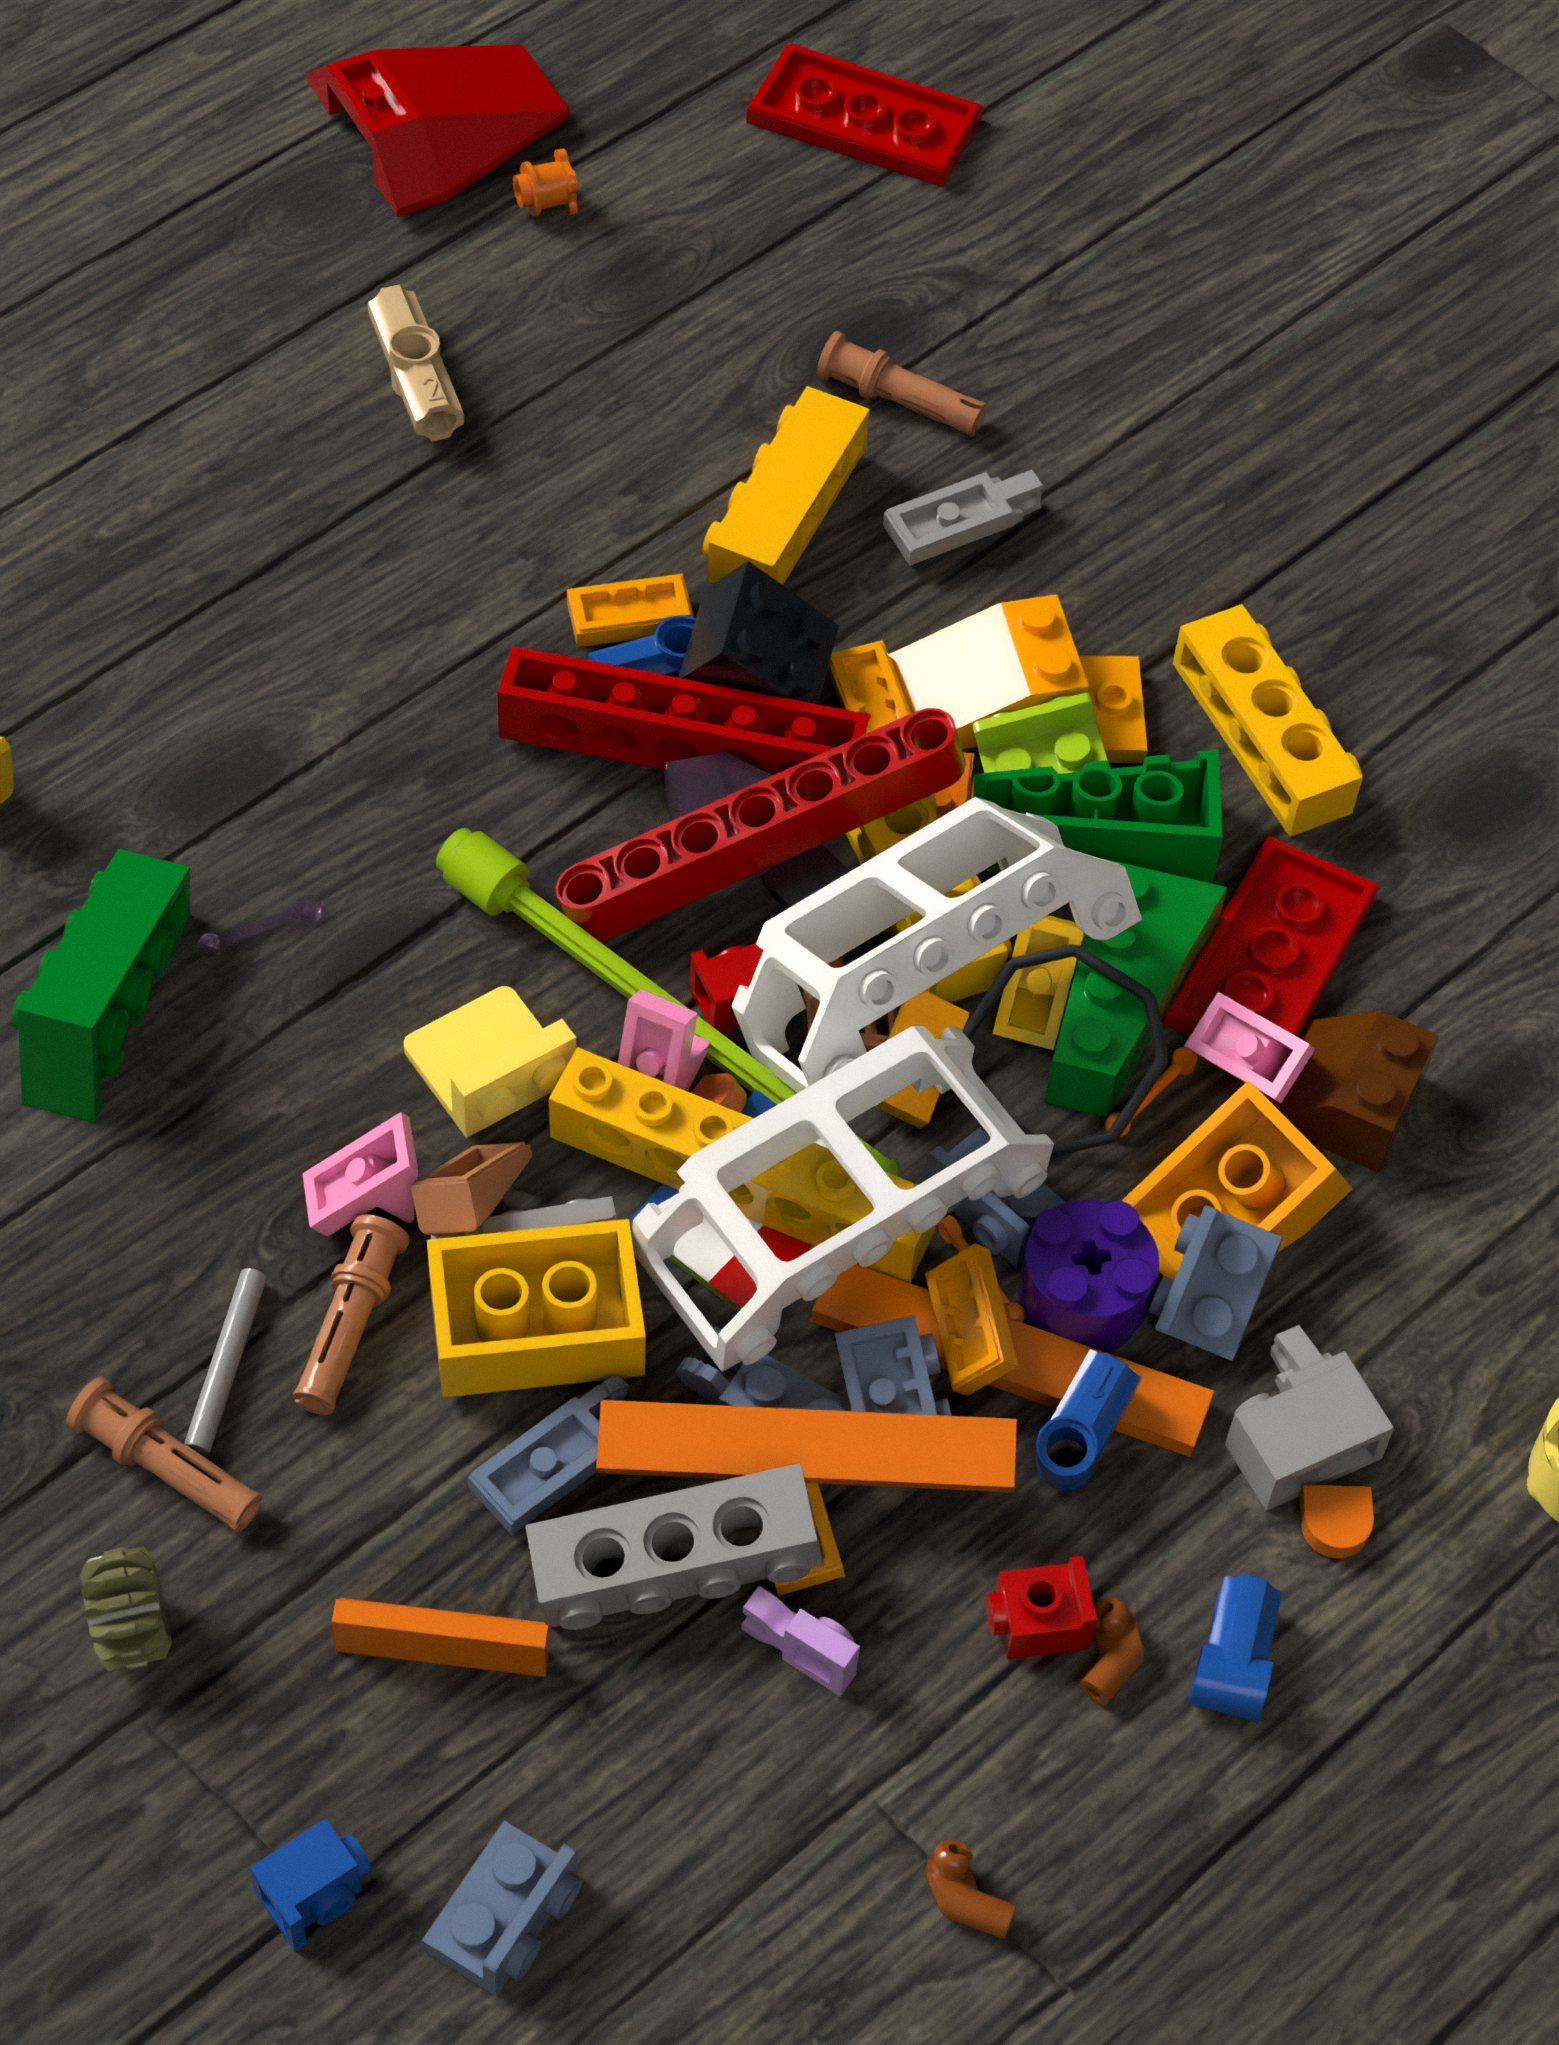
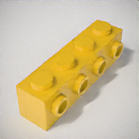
(789, 487)

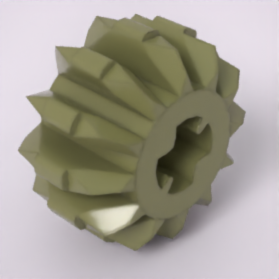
(126, 1609)

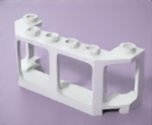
(907, 878)
(1005, 1164)

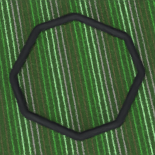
(1117, 977)

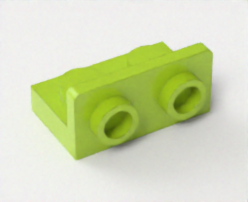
(1044, 735)

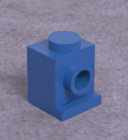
(310, 1880)

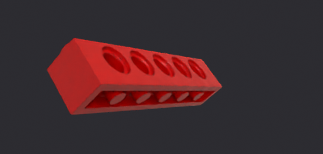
(658, 716)

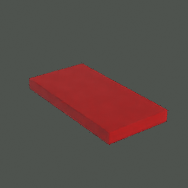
(865, 114)
(1277, 940)

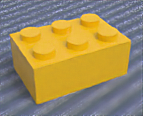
(536, 1308)

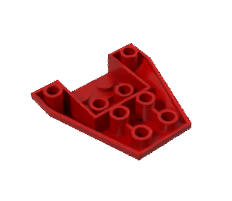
(440, 114)

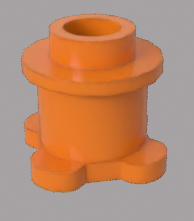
(547, 185)

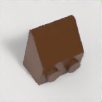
(1358, 1083)

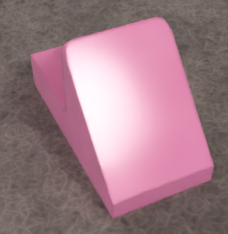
(661, 1040)
(1249, 1047)
(364, 1176)

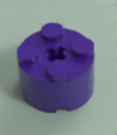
(1089, 1273)

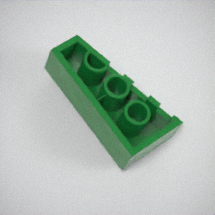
(1142, 815)
(98, 982)
(1105, 1023)

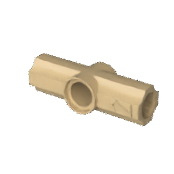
(415, 363)

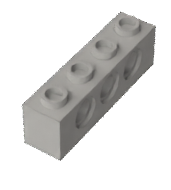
(640, 1530)

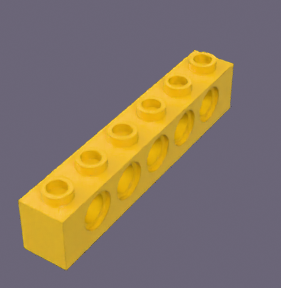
(660, 1126)

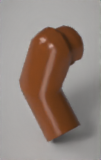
(1119, 1650)

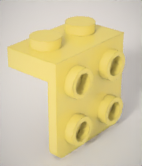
(489, 1058)

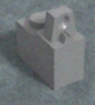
(1312, 1430)

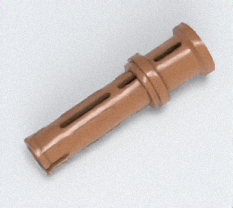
(878, 376)
(358, 1287)
(139, 1439)

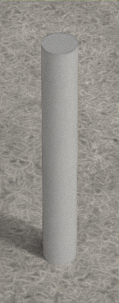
(225, 1361)

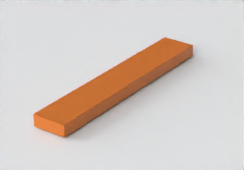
(1160, 1412)
(827, 1443)

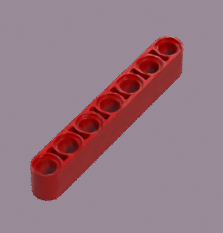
(797, 813)

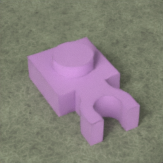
(809, 1644)

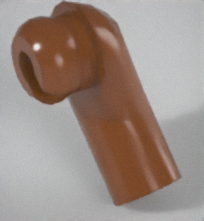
(958, 1893)

